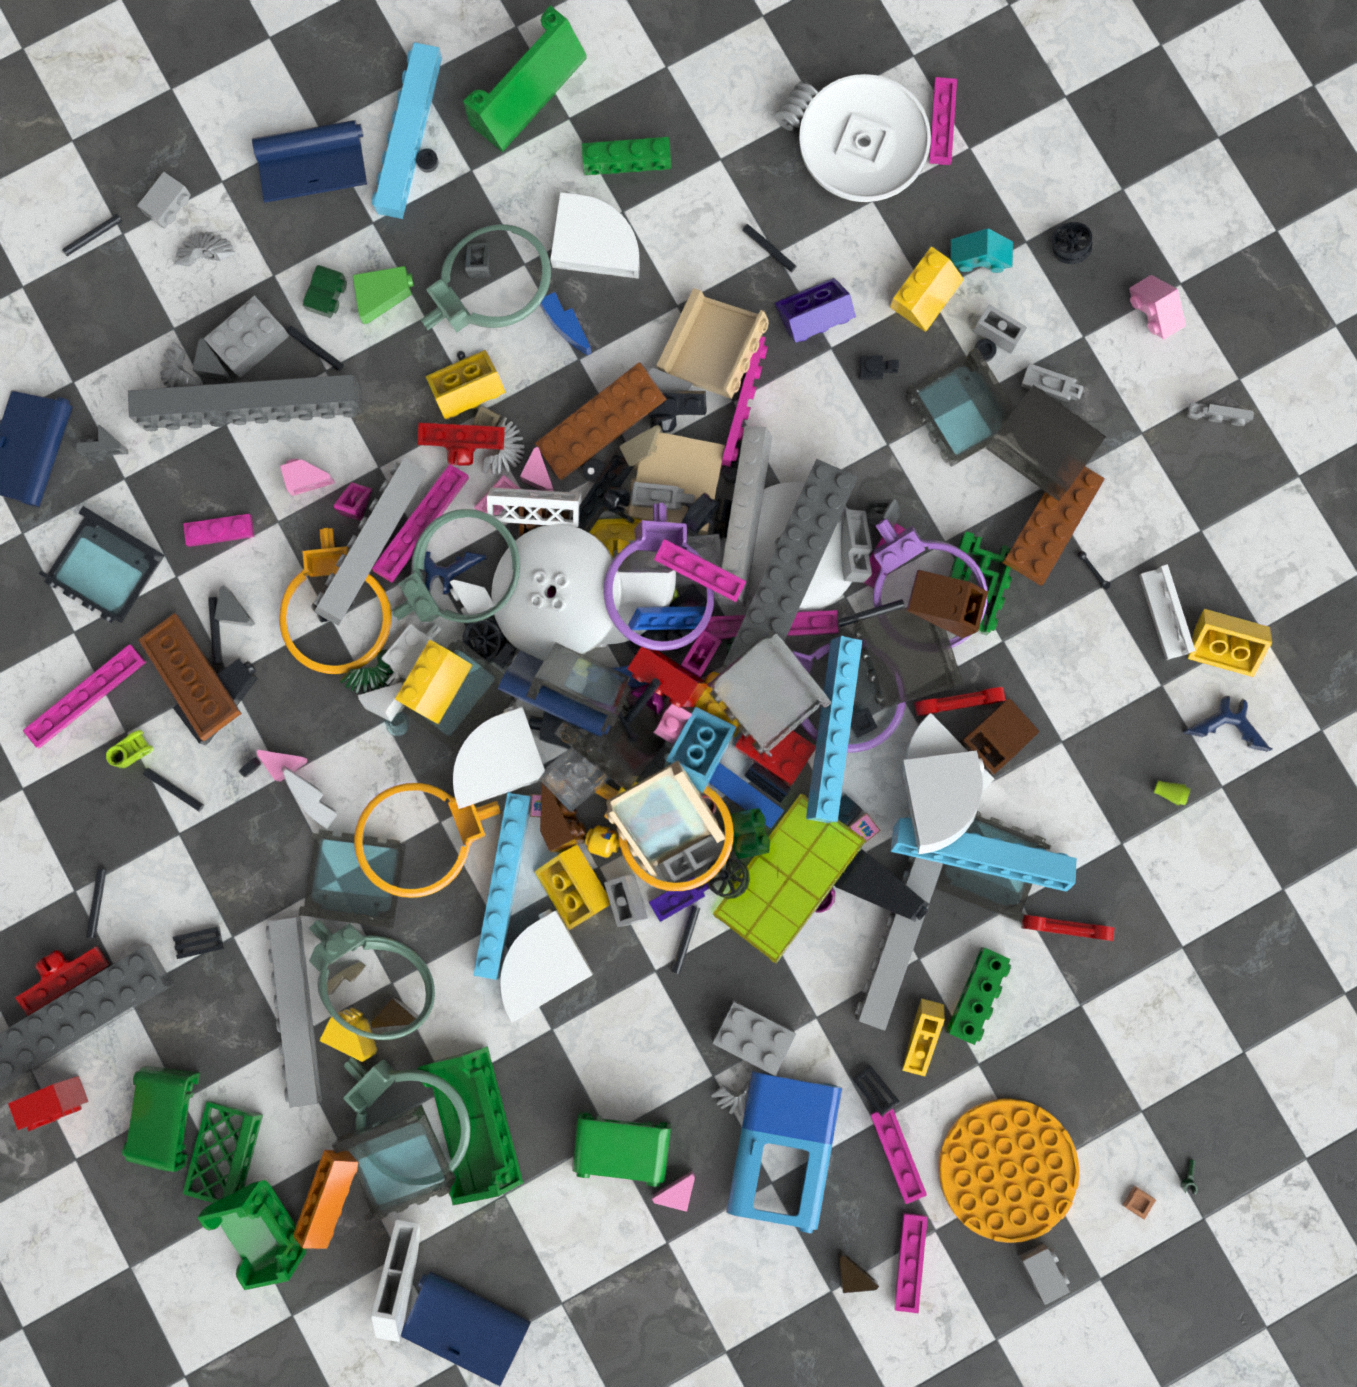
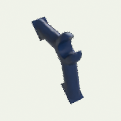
(448, 573)
(1225, 716)

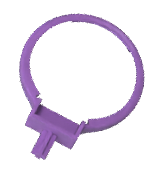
(649, 537)
(907, 545)
(852, 748)

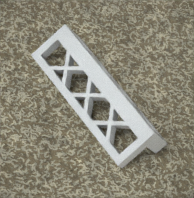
(534, 498)
(1166, 612)

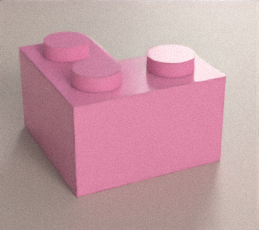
(1160, 304)

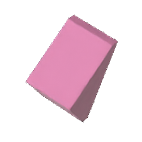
(536, 473)
(275, 762)
(677, 1193)

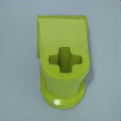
(133, 747)

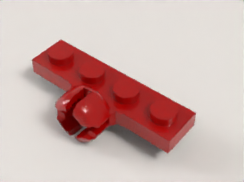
(461, 440)
(59, 977)

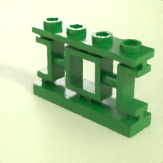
(995, 589)

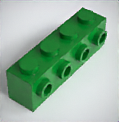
(626, 156)
(978, 996)

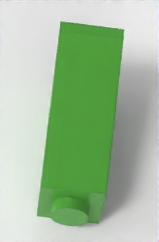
(381, 291)

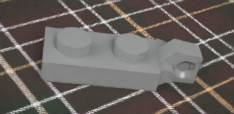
(1218, 413)
(648, 494)

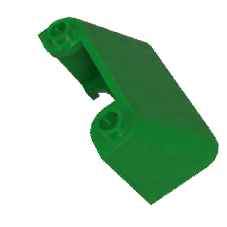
(159, 1117)
(621, 1149)
(259, 1232)

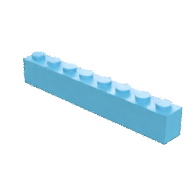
(407, 130)
(834, 730)
(993, 857)
(503, 886)

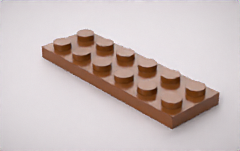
(600, 421)
(1051, 528)
(189, 677)

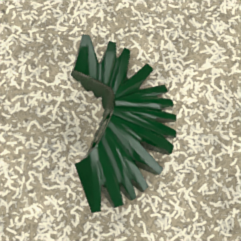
(373, 676)

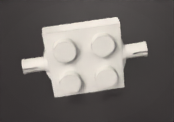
(406, 651)

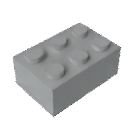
(246, 337)
(754, 1037)

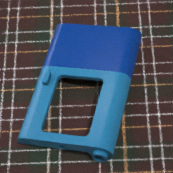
(790, 1116)

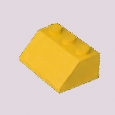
(927, 289)
(465, 384)
(1230, 642)
(433, 681)
(573, 887)
(346, 1041)

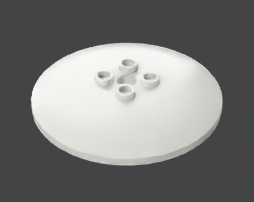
(871, 110)
(775, 512)
(577, 613)

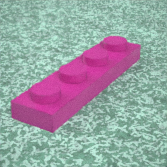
(942, 121)
(700, 570)
(899, 1156)
(910, 1263)

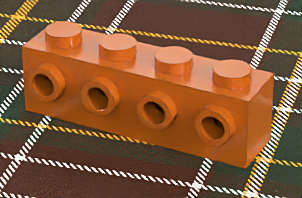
(325, 1199)

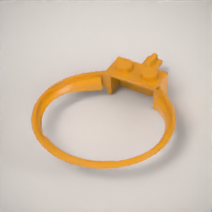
(322, 563)
(609, 792)
(467, 823)

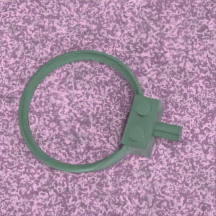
(453, 309)
(418, 595)
(348, 938)
(381, 1076)

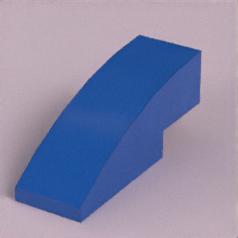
(565, 323)

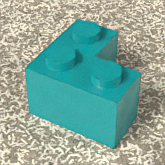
(982, 249)

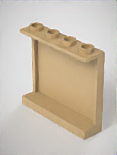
(712, 344)
(680, 463)

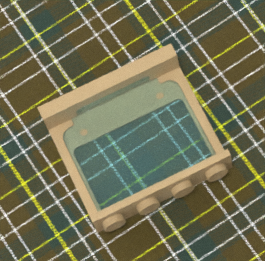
(662, 816)

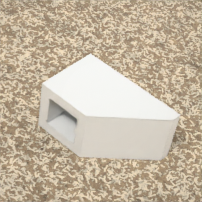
(473, 597)

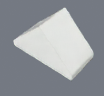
(382, 701)

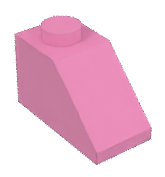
(304, 477)

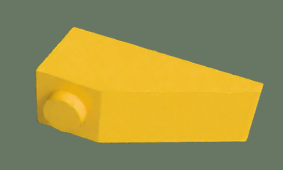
(924, 1037)

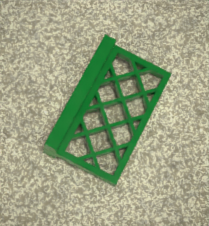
(241, 1158)

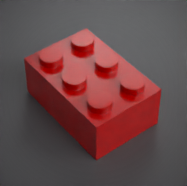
(675, 681)
(787, 756)
(48, 1104)

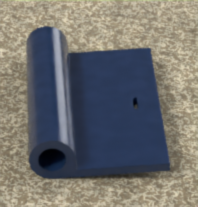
(310, 160)
(29, 444)
(517, 684)
(464, 1328)

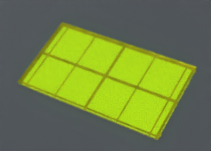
(789, 880)

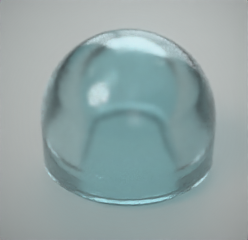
(397, 730)

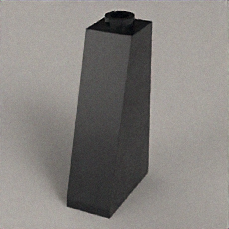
(237, 680)
(879, 886)

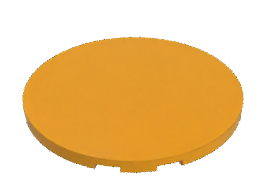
(1008, 1170)

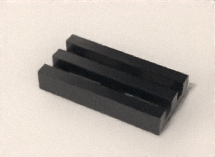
(767, 782)
(179, 946)
(888, 1107)

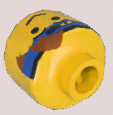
(602, 841)

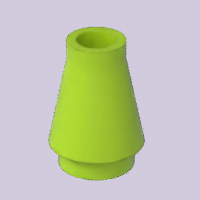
(1173, 792)

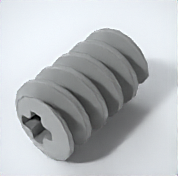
(795, 105)

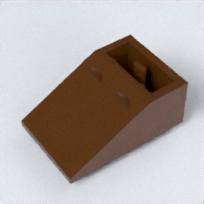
(947, 603)
(1000, 736)
(559, 825)

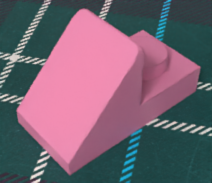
(672, 722)

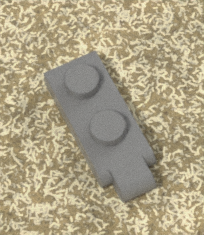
(1052, 383)

